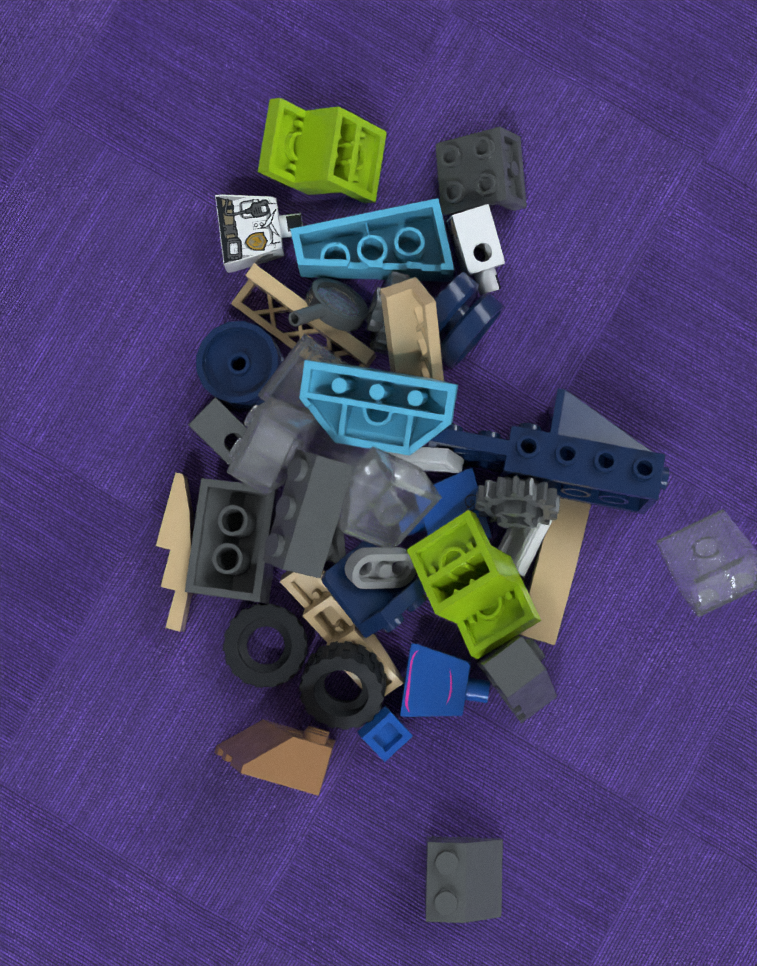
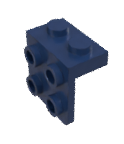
(372, 608)

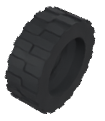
(265, 674)
(335, 711)

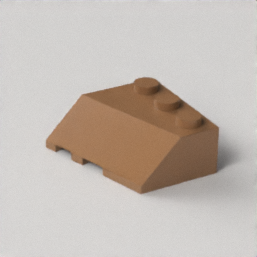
(280, 754)

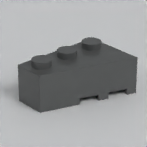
(519, 676)

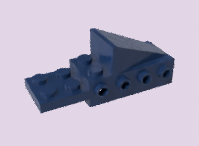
(576, 454)

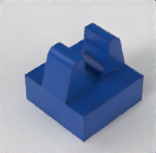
(385, 734)

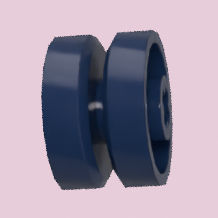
(463, 323)
(230, 348)

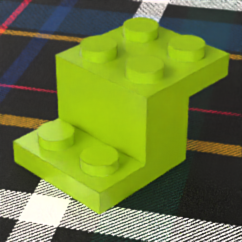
(322, 150)
(473, 584)

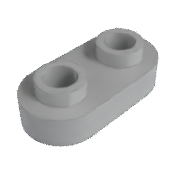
(374, 570)

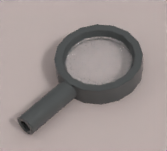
(333, 304)

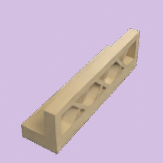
(290, 303)
(412, 329)

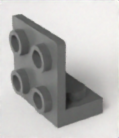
(481, 171)

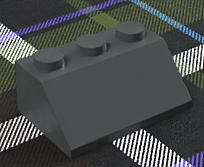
(307, 513)
(231, 541)

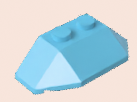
(377, 405)

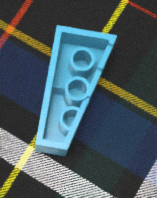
(375, 243)

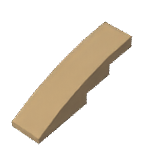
(177, 536)
(556, 568)
(334, 624)

